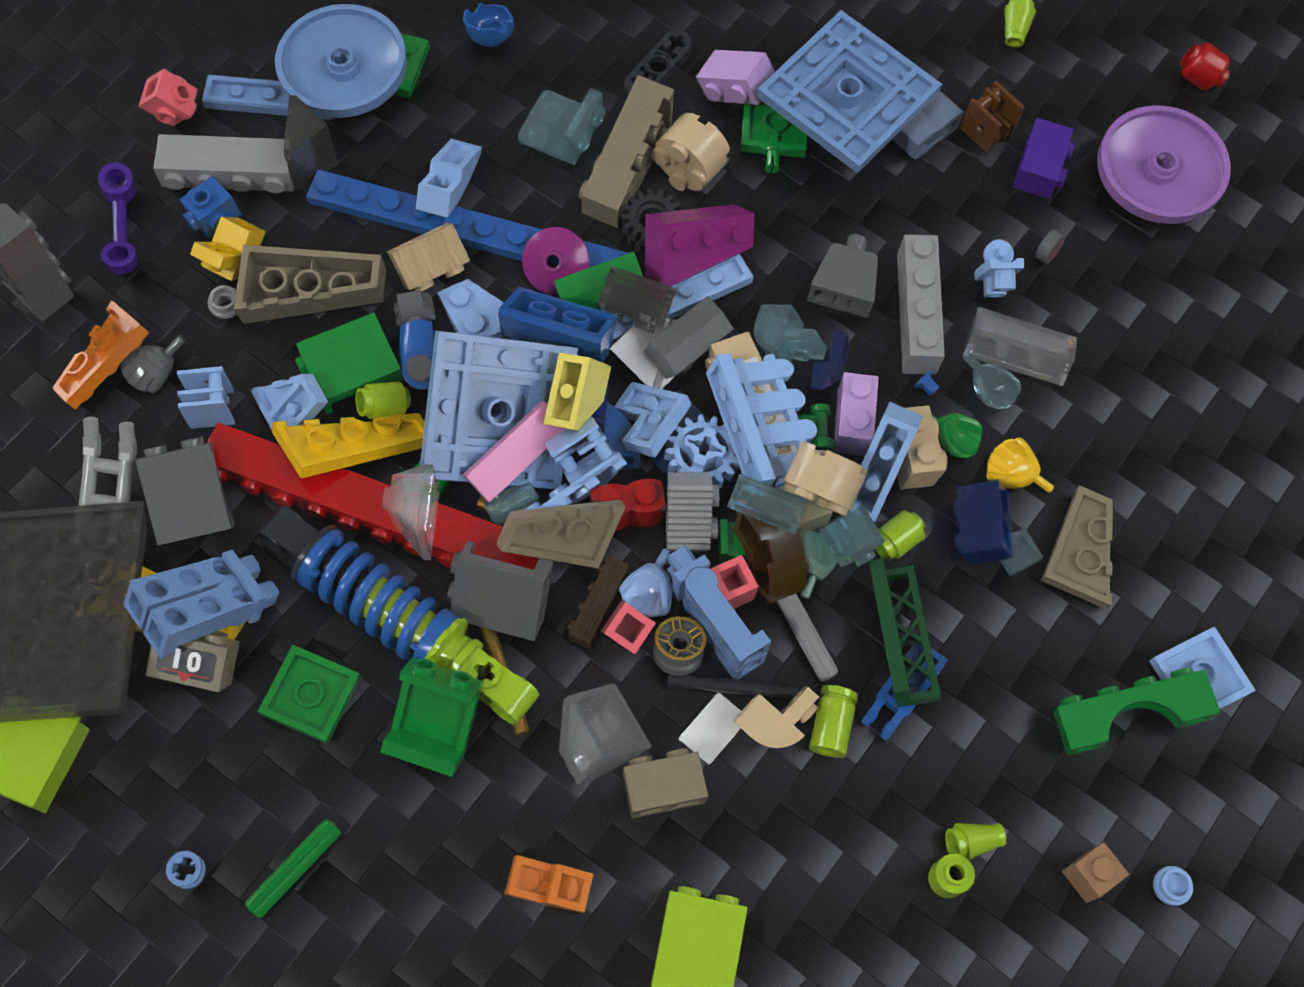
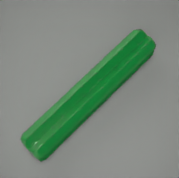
(293, 868)

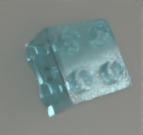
(562, 125)

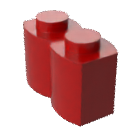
(642, 501)

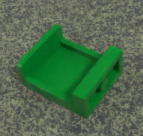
(348, 359)
(433, 716)

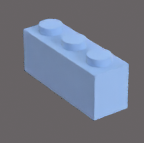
(886, 456)

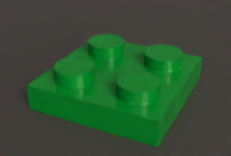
(309, 694)

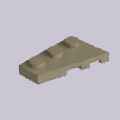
(563, 533)
(1082, 549)

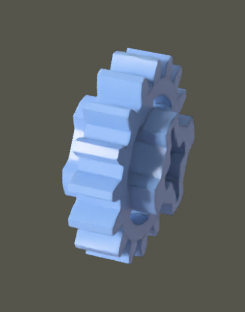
(686, 447)

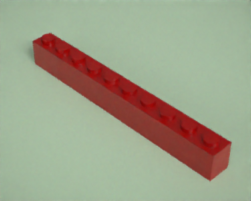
(347, 498)

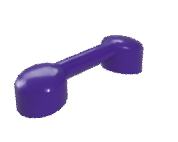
(119, 189)

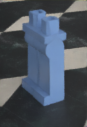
(198, 600)
(706, 605)

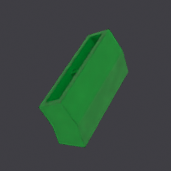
(587, 285)

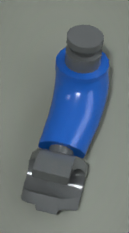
(416, 337)

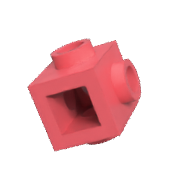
(168, 98)

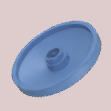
(341, 60)

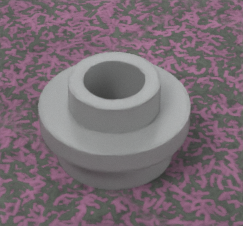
(217, 297)

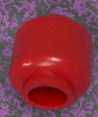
(1205, 66)

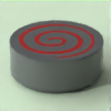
(1050, 246)

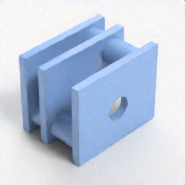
(205, 402)
(583, 440)

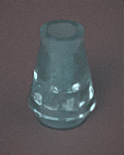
(509, 500)

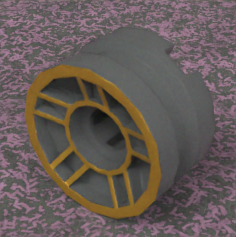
(684, 634)

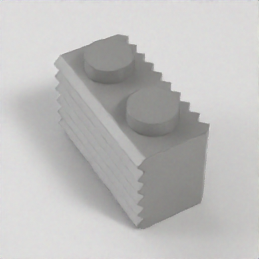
(690, 511)

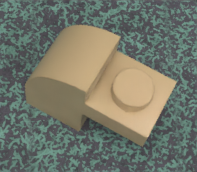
(773, 727)

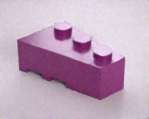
(694, 240)

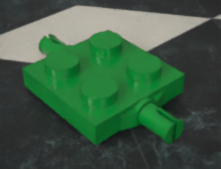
(771, 135)

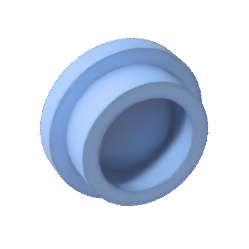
(1173, 885)

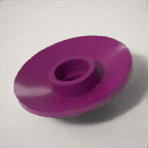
(553, 241)

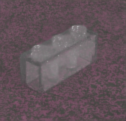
(1020, 346)

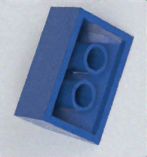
(559, 322)

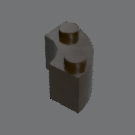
(773, 557)

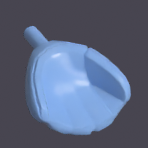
(649, 588)

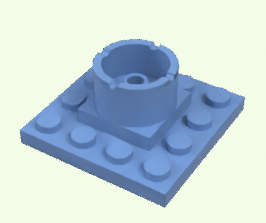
(849, 91)
(464, 384)

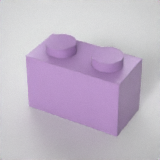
(734, 76)
(855, 413)

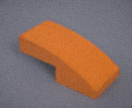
(549, 884)

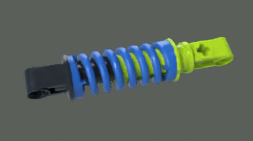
(390, 611)

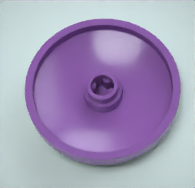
(1163, 164)

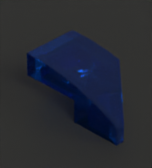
(830, 372)

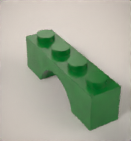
(1182, 699)

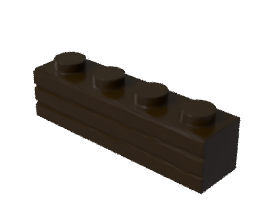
(598, 603)

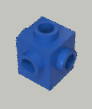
(207, 205)

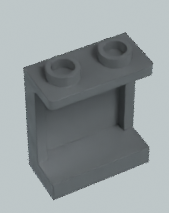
(183, 491)
(499, 593)

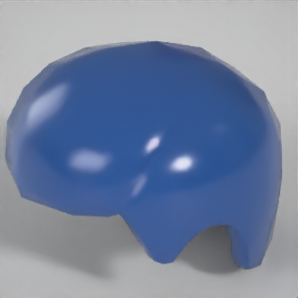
(489, 24)

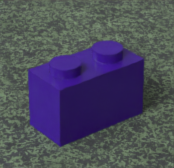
(1043, 158)

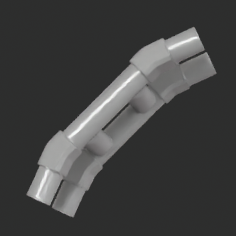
(92, 463)

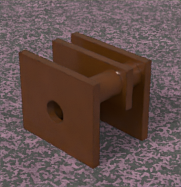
(996, 112)

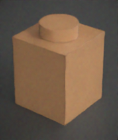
(1095, 872)

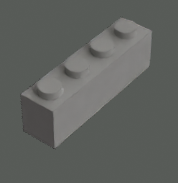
(232, 161)
(920, 304)

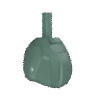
(819, 557)

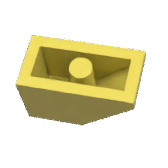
(576, 391)

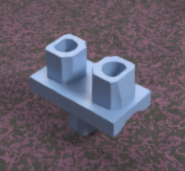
(998, 270)

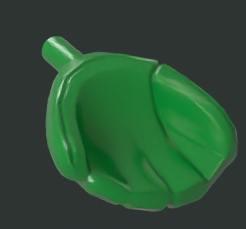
(959, 434)

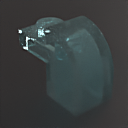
(781, 333)

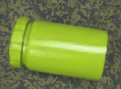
(833, 721)

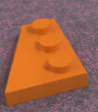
(102, 357)

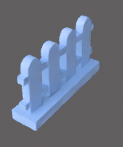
(745, 412)

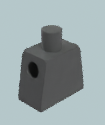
(846, 278)

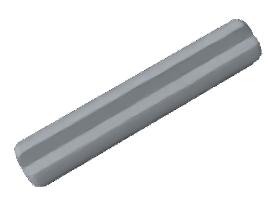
(808, 637)

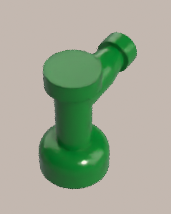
(818, 416)

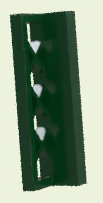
(890, 631)

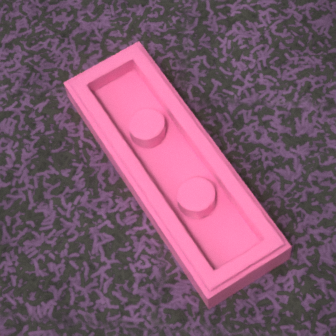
(511, 454)

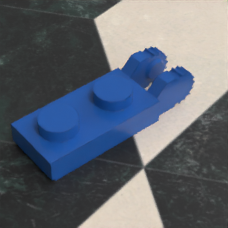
(886, 695)

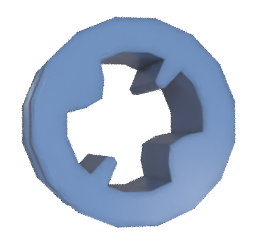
(180, 859)

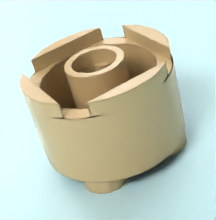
(691, 153)
(824, 478)

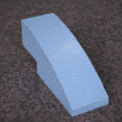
(447, 177)

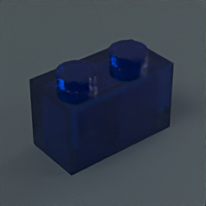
(983, 522)

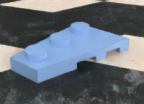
(570, 495)

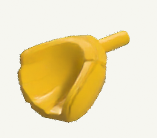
(1015, 465)

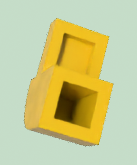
(225, 250)

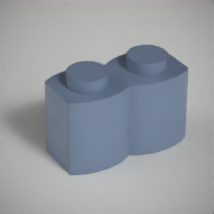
(929, 126)

